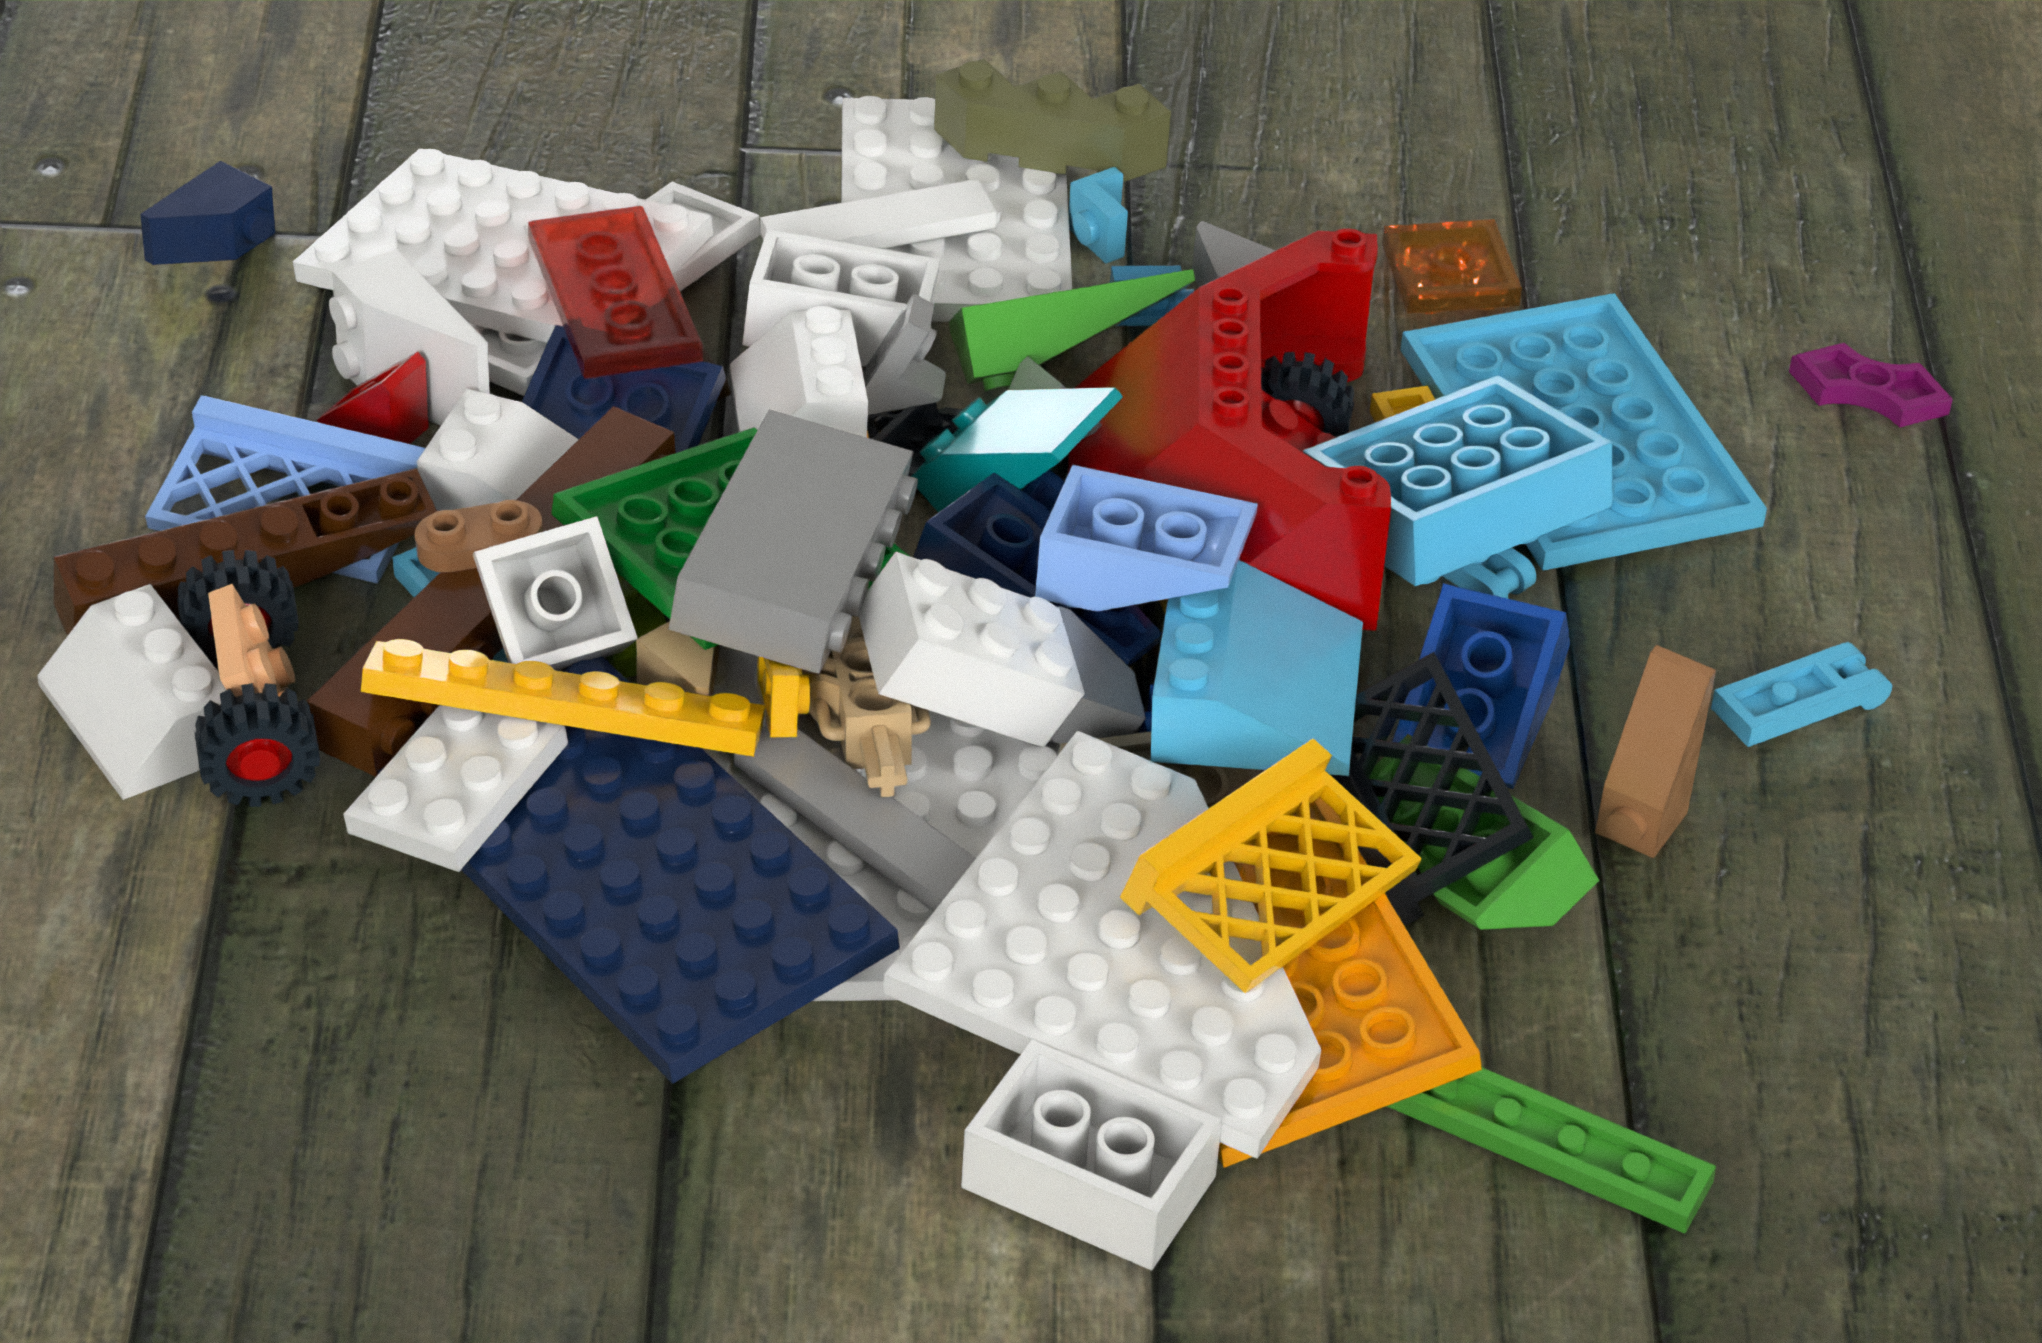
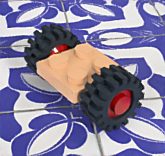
(260, 733)

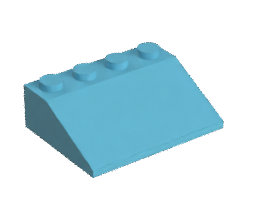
(1476, 475)
(1254, 676)

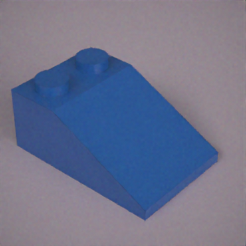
(1502, 666)

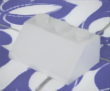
(805, 370)
(133, 690)

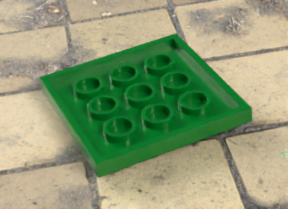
(658, 513)

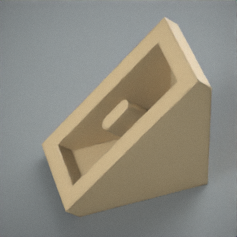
(676, 660)

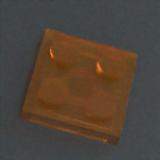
(1451, 266)

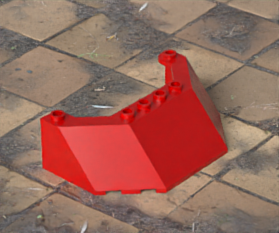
(1197, 414)

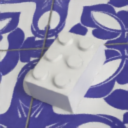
(812, 272)
(969, 650)
(1091, 1154)

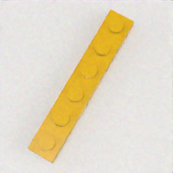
(563, 698)

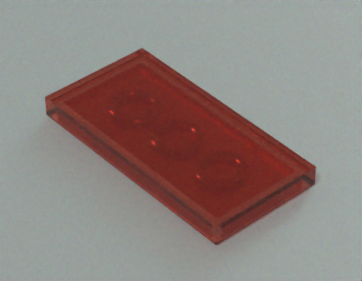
(614, 292)

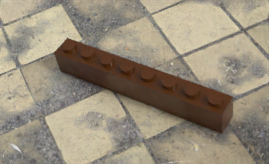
(454, 609)

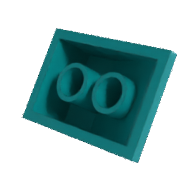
(1013, 436)

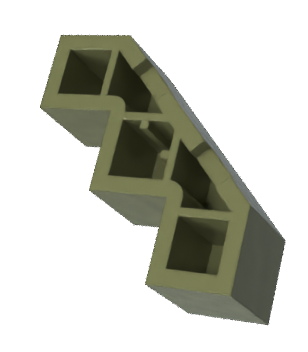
(1050, 122)

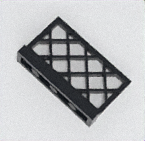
(1464, 851)

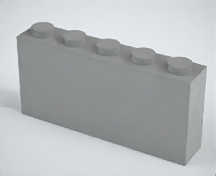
(794, 542)

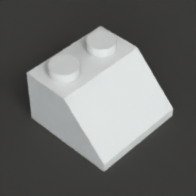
(556, 596)

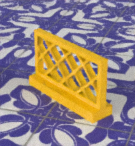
(1244, 819)

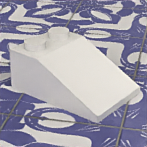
(391, 312)
(489, 451)

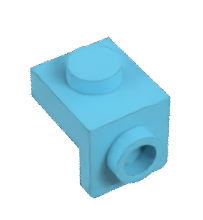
(1098, 215)

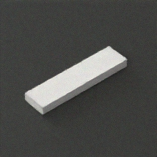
(894, 217)

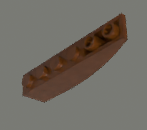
(303, 534)

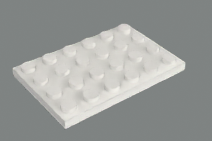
(894, 149)
(469, 235)

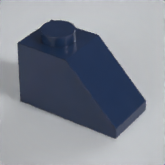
(209, 218)

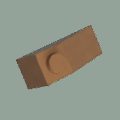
(1657, 753)

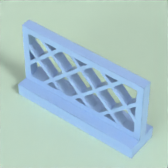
(282, 443)

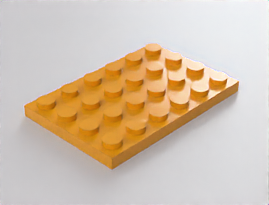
(1369, 1003)

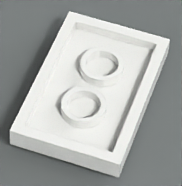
(454, 784)

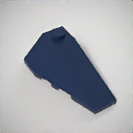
(997, 537)

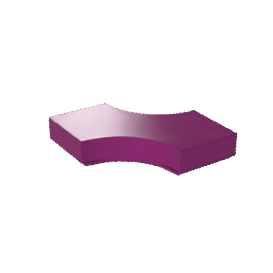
(1897, 391)

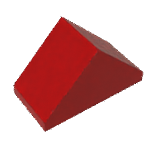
(387, 404)

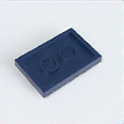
(667, 396)

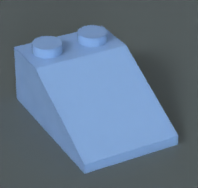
(1137, 541)

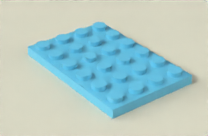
(1601, 370)

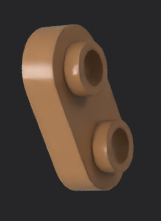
(450, 537)

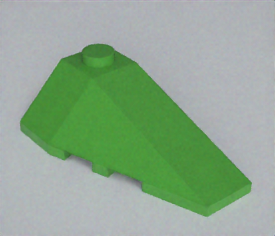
(1001, 334)
(1517, 890)

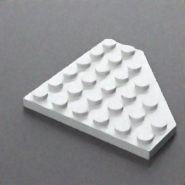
(1055, 956)

